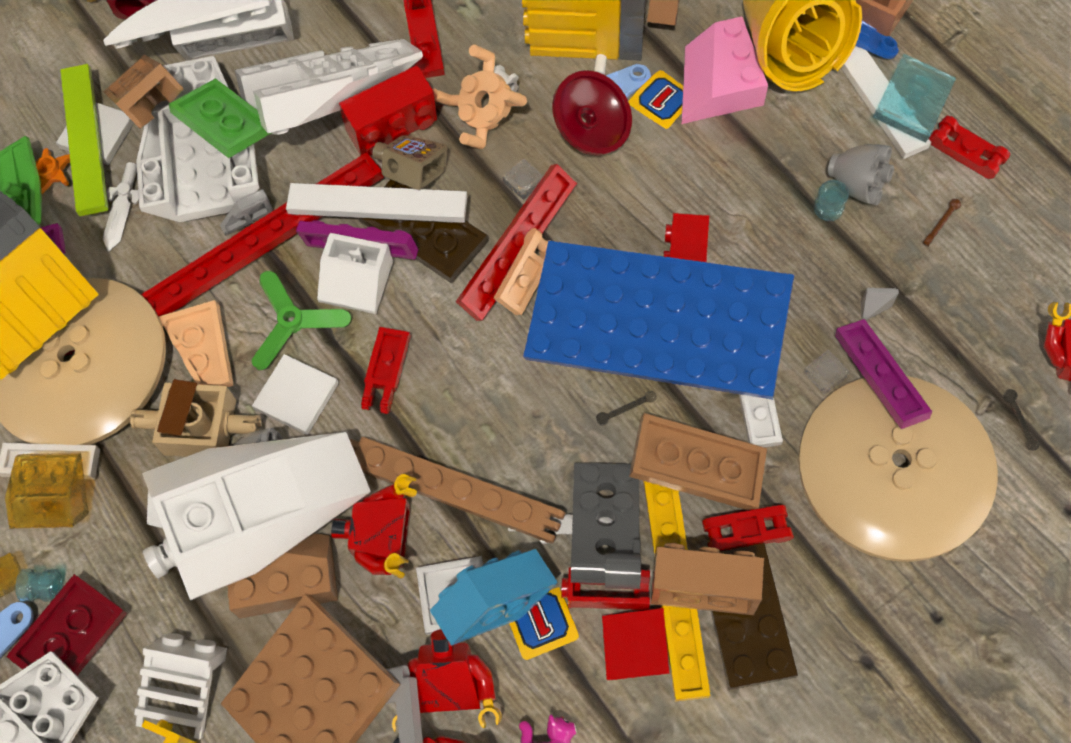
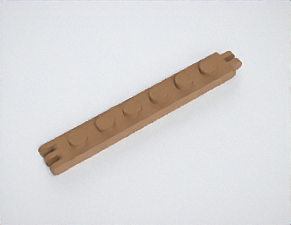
(459, 490)

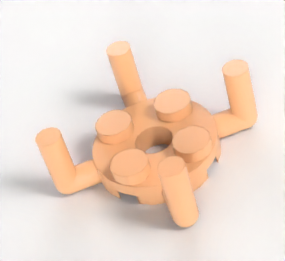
(471, 94)

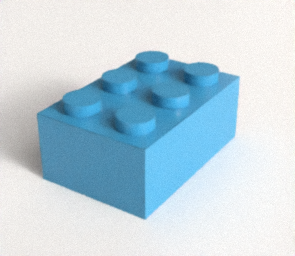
(492, 595)

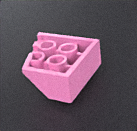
(721, 72)

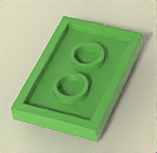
(219, 117)

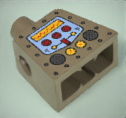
(412, 160)

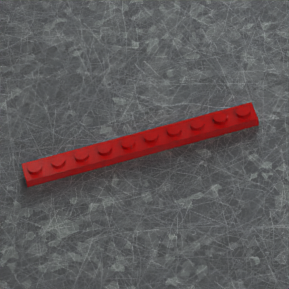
(248, 244)

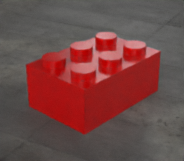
(389, 110)

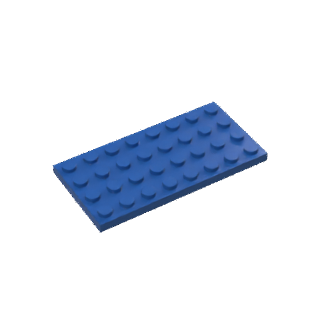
(660, 318)

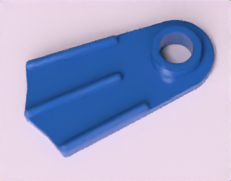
(876, 43)

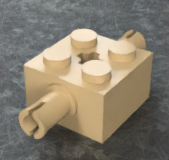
(207, 424)

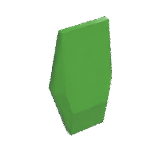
(21, 178)

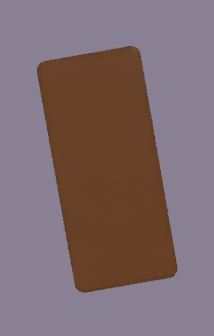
(177, 407)

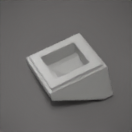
(876, 301)

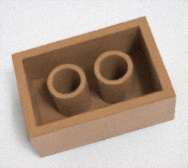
(707, 579)

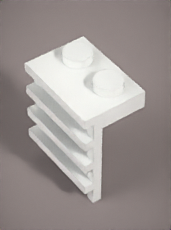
(180, 662)

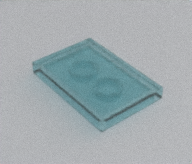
(914, 98)

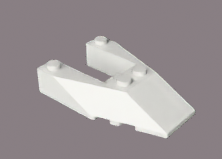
(314, 84)

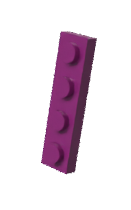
(317, 232)
(883, 374)

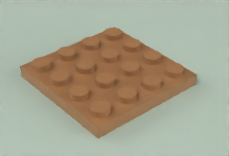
(310, 683)

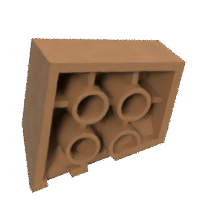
(283, 583)

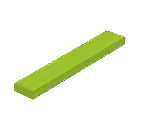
(84, 140)

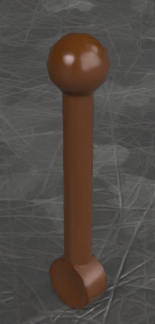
(954, 204)

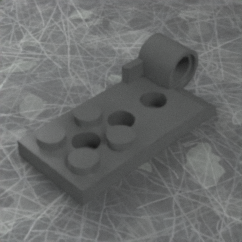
(622, 566)

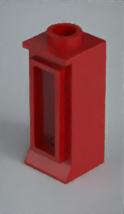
(640, 601)

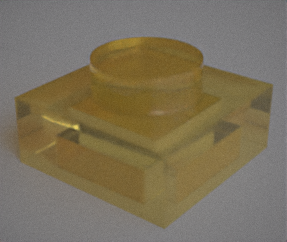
(8, 573)

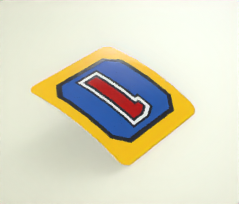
(659, 99)
(544, 626)

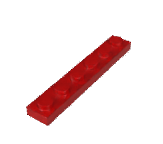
(535, 213)

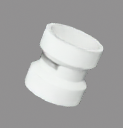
(159, 558)

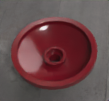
(600, 104)

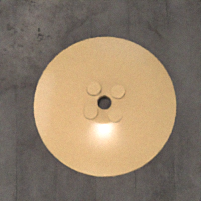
(93, 394)
(889, 508)

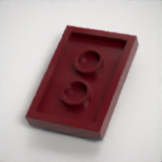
(70, 626)

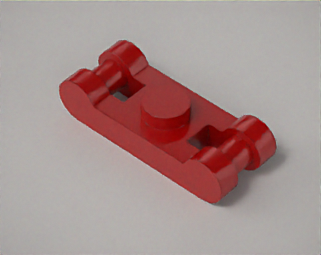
(968, 148)
(748, 528)

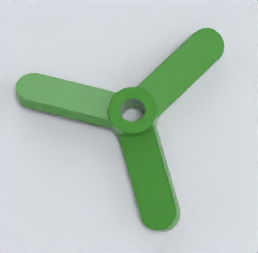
(303, 319)

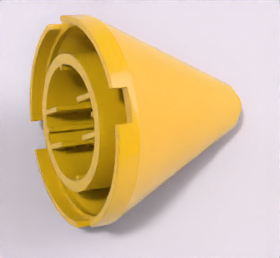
(802, 38)

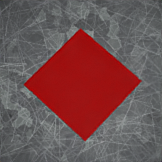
(635, 644)

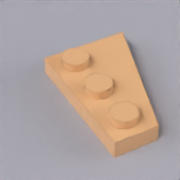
(201, 342)

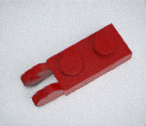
(385, 367)

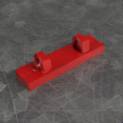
(424, 36)

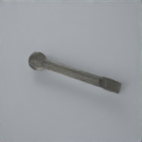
(1010, 397)
(603, 418)

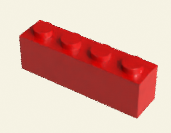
(688, 237)

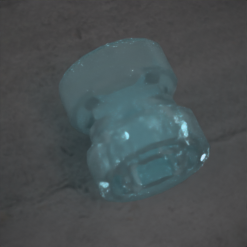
(831, 200)
(40, 585)

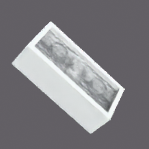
(244, 33)

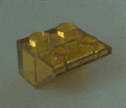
(46, 491)

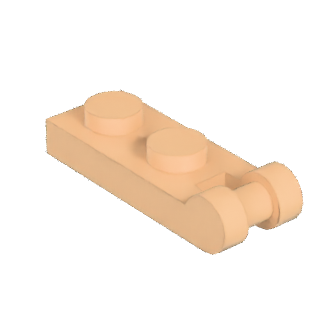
(524, 274)

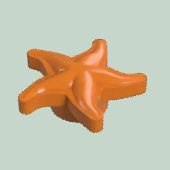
(51, 169)

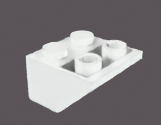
(353, 273)

